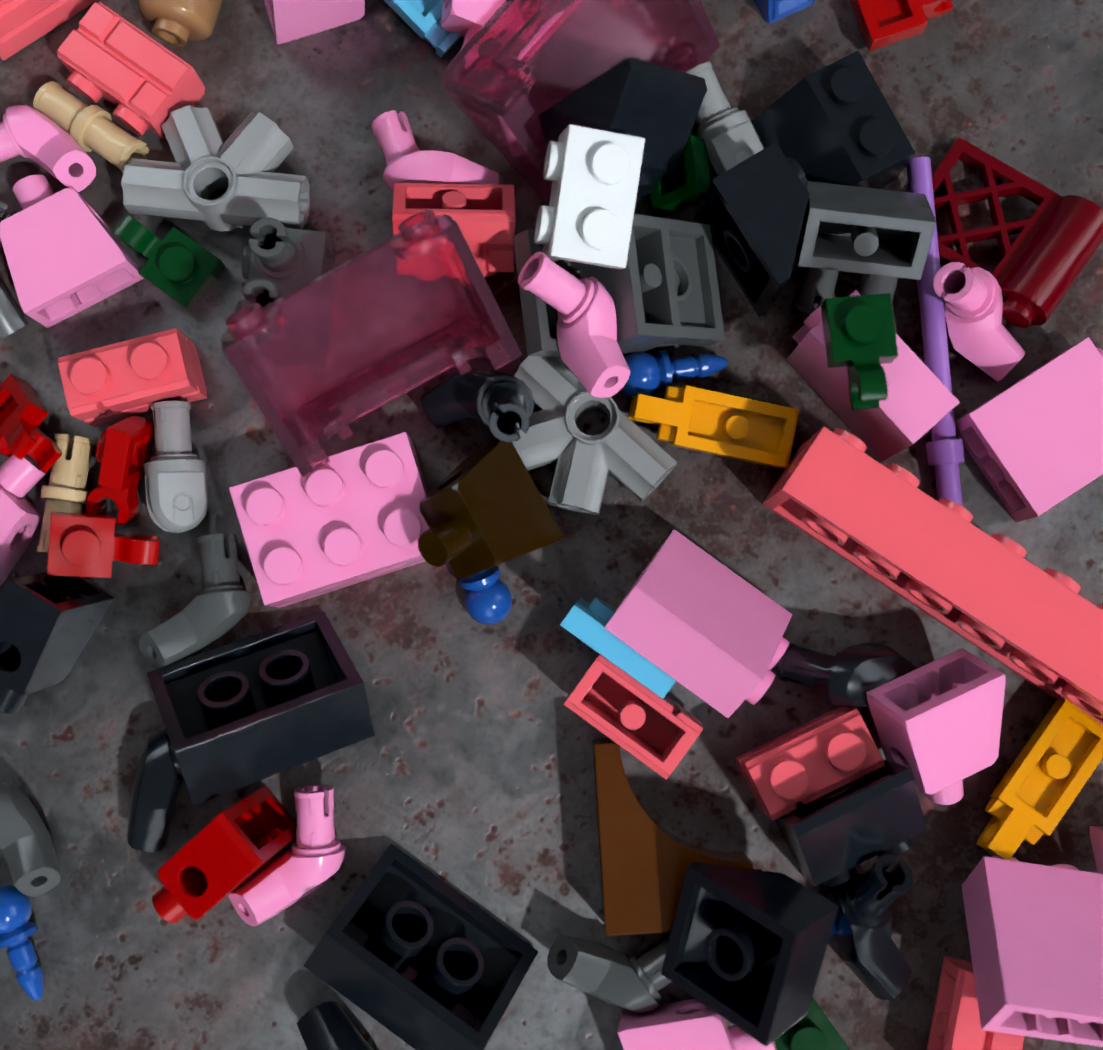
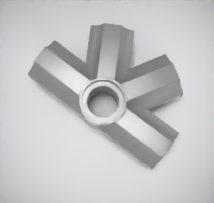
(208, 164)
(583, 458)

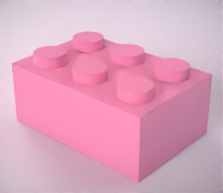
(334, 523)

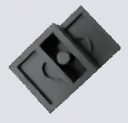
(659, 297)

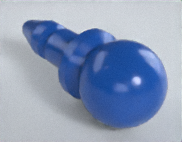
(657, 372)
(487, 597)
(14, 930)

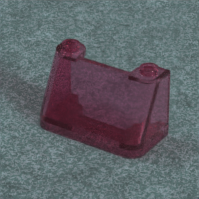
(550, 48)
(366, 335)

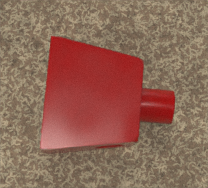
(223, 856)

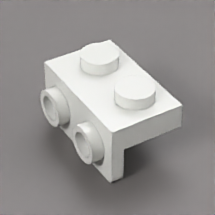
(590, 196)

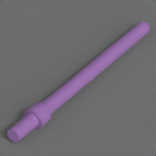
(944, 450)

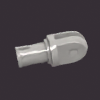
(725, 130)
(174, 476)

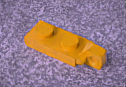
(720, 424)
(1043, 780)

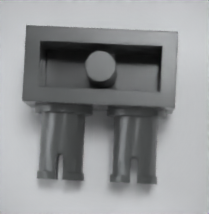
(864, 233)
(282, 260)

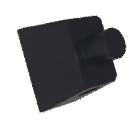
(44, 632)

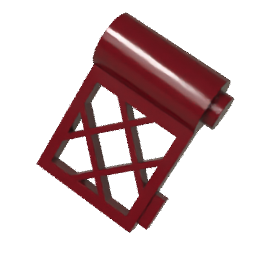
(1050, 244)

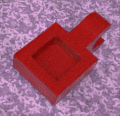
(895, 20)
(20, 423)
(122, 457)
(88, 545)

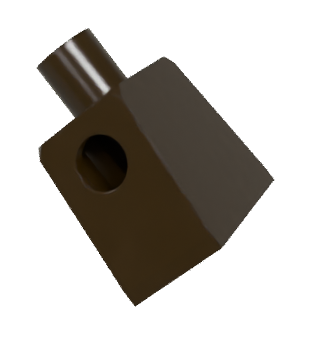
(485, 514)

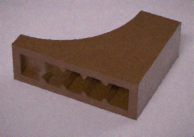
(639, 858)

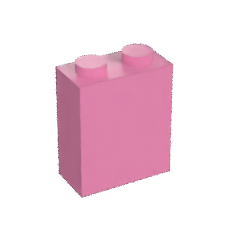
(914, 393)
(1041, 433)
(703, 625)
(1037, 949)

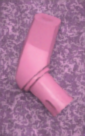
(46, 143)
(411, 165)
(975, 318)
(583, 326)
(300, 868)

